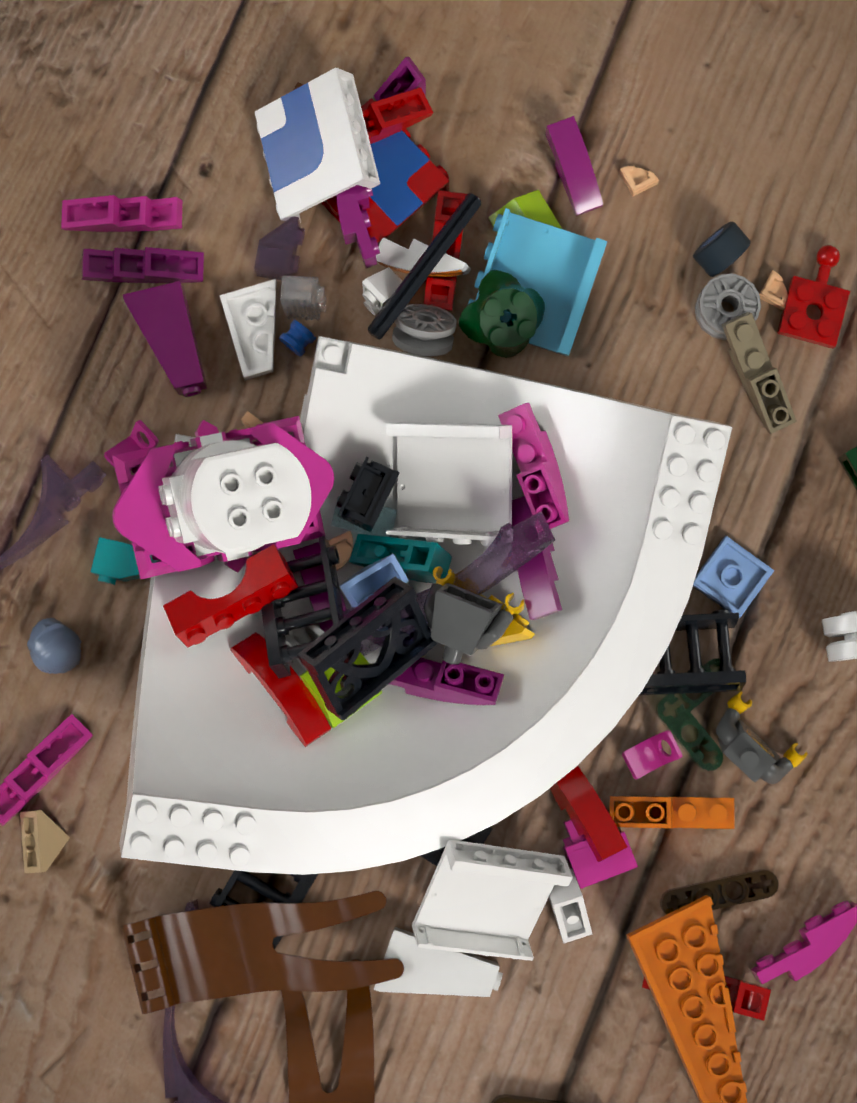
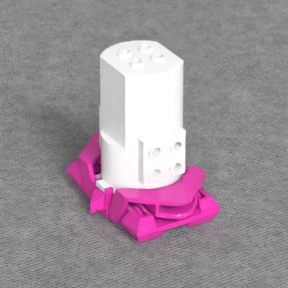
(220, 496)

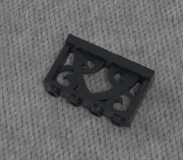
(397, 653)

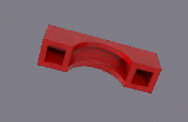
(264, 581)

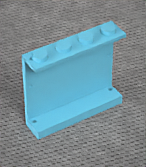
(554, 265)

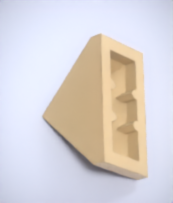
(40, 841)

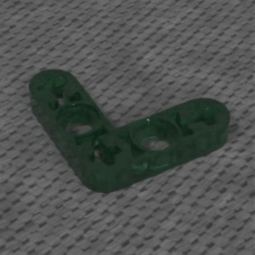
(685, 717)

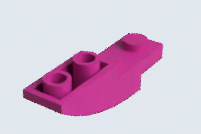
(538, 465)
(821, 939)

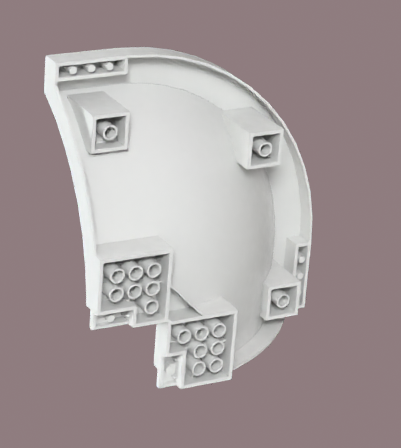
(233, 785)

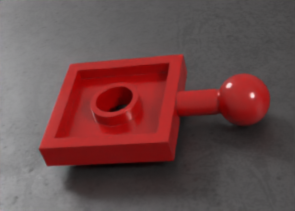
(829, 299)

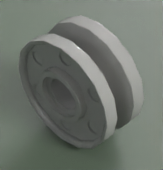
(730, 289)
(424, 330)

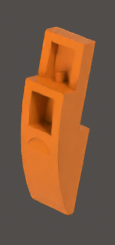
(673, 812)

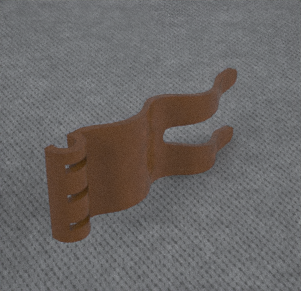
(232, 952)
(357, 1062)

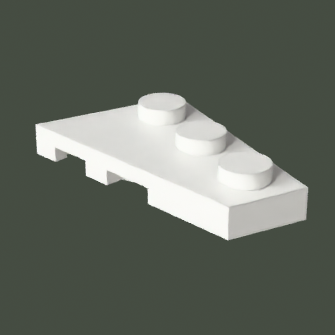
(252, 326)

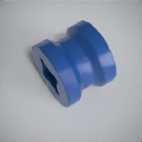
(297, 338)

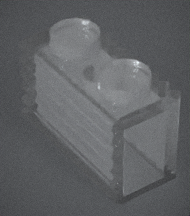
(303, 297)

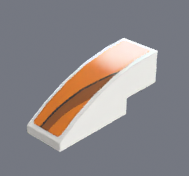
(403, 259)

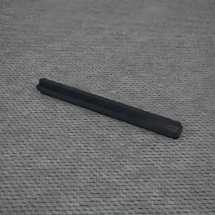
(424, 266)

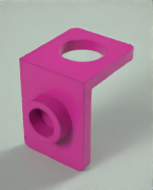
(133, 442)
(650, 755)

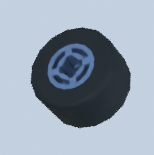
(722, 249)

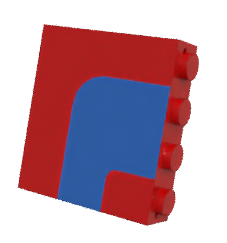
(405, 179)

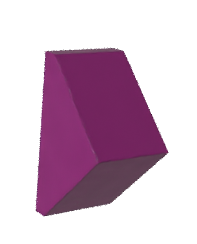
(403, 79)

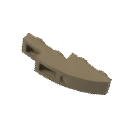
(757, 374)

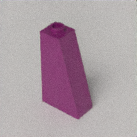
(168, 328)

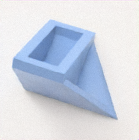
(371, 579)

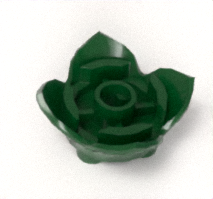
(482, 321)

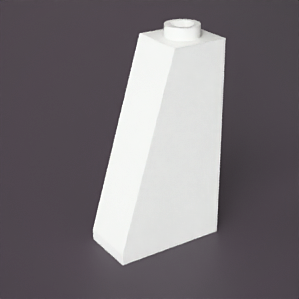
(439, 970)

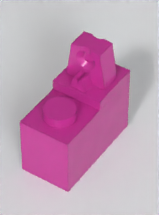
(584, 863)

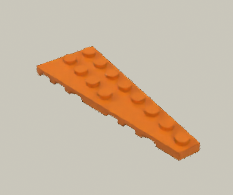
(690, 989)

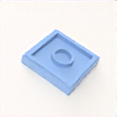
(732, 576)

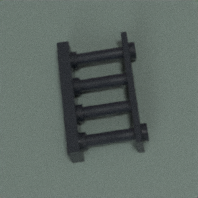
(277, 626)
(697, 679)
(222, 898)

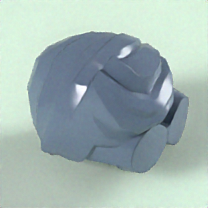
(54, 647)

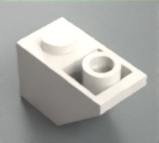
(379, 288)

